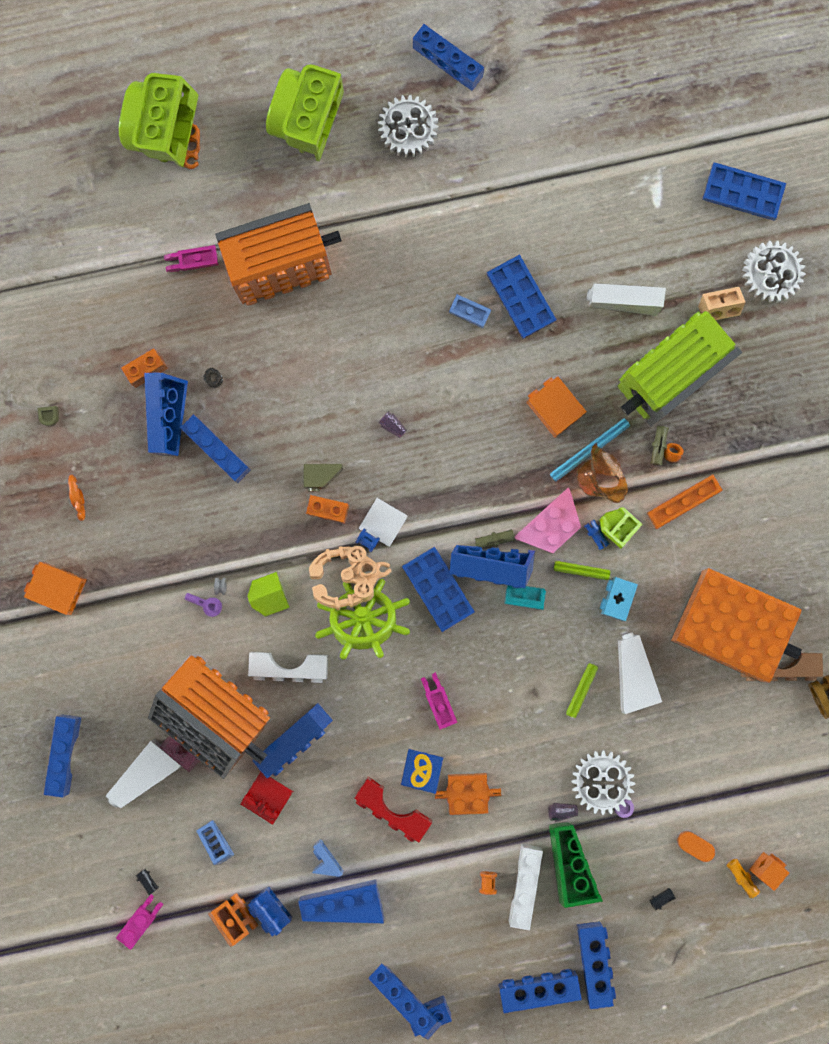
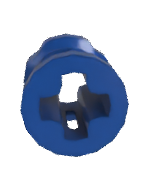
(367, 540)

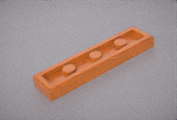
(684, 501)

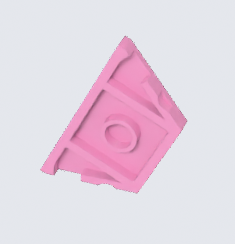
(553, 525)

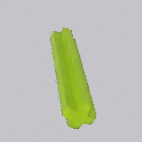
(581, 570)
(582, 690)

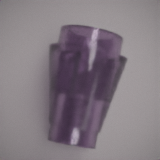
(392, 424)
(561, 811)

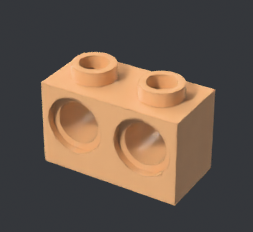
(722, 303)

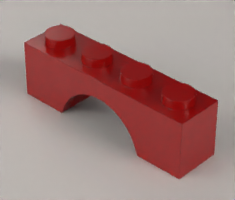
(412, 824)

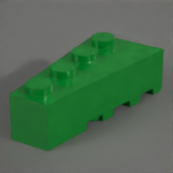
(571, 867)

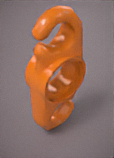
(194, 153)
(76, 497)

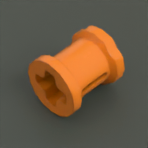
(488, 883)

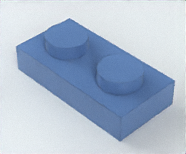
(470, 311)

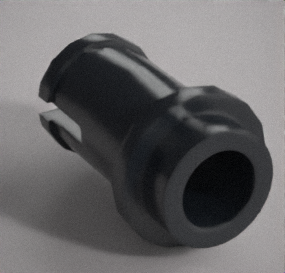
(147, 881)
(662, 899)

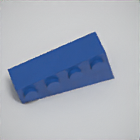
(164, 412)
(492, 565)
(294, 740)
(344, 904)

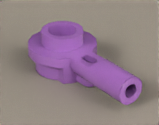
(211, 606)

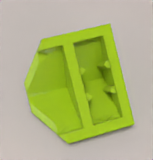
(619, 526)
(267, 595)

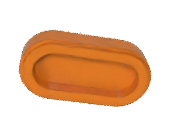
(696, 846)

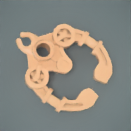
(354, 574)

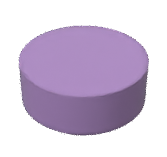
(625, 811)

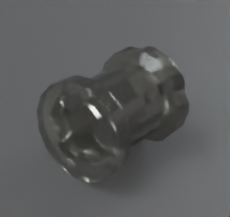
(207, 377)

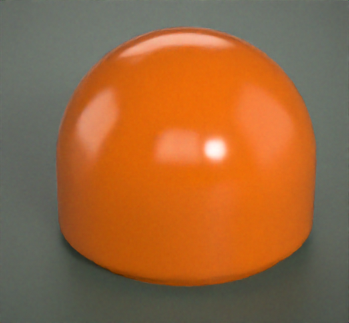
(673, 457)

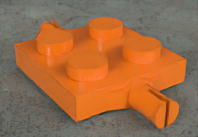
(468, 793)

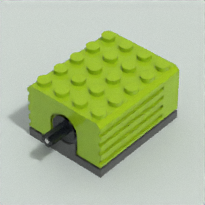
(677, 367)

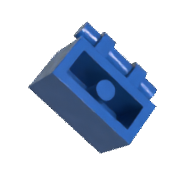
(270, 912)

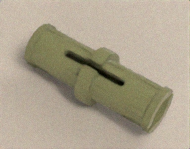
(659, 444)
(495, 539)

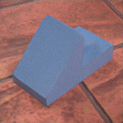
(329, 865)

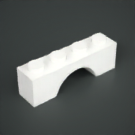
(263, 665)
(526, 886)

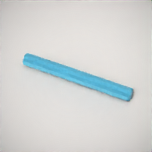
(586, 452)

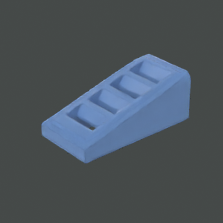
(209, 846)

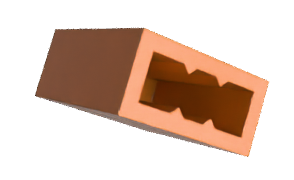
(555, 406)
(54, 588)

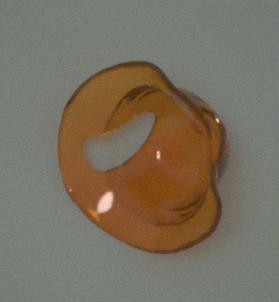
(606, 464)

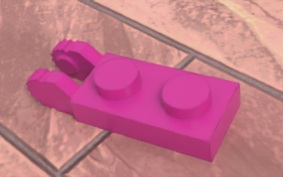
(192, 259)
(439, 703)
(138, 923)

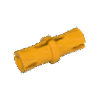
(743, 878)

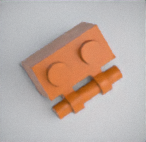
(229, 923)

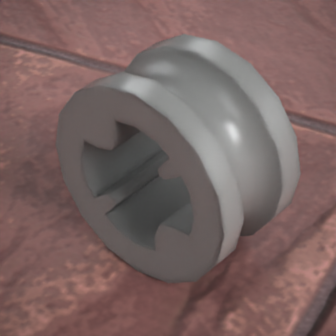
(220, 586)

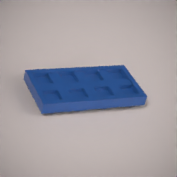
(744, 191)
(521, 296)
(438, 589)

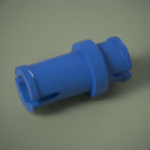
(597, 535)

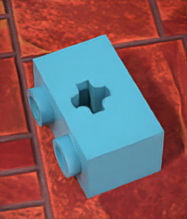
(626, 592)

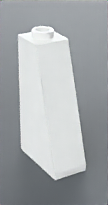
(627, 298)
(636, 677)
(145, 772)

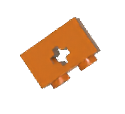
(147, 363)
(327, 509)
(770, 870)

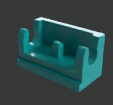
(525, 597)

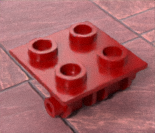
(266, 798)

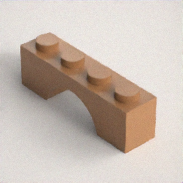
(808, 666)

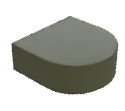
(48, 415)

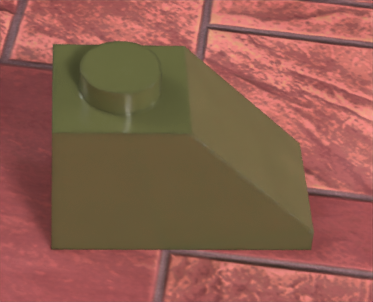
(320, 475)

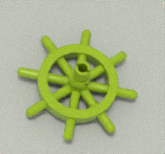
(362, 620)

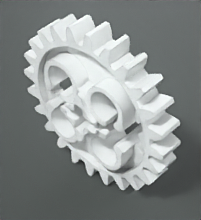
(411, 142)
(789, 265)
(602, 800)

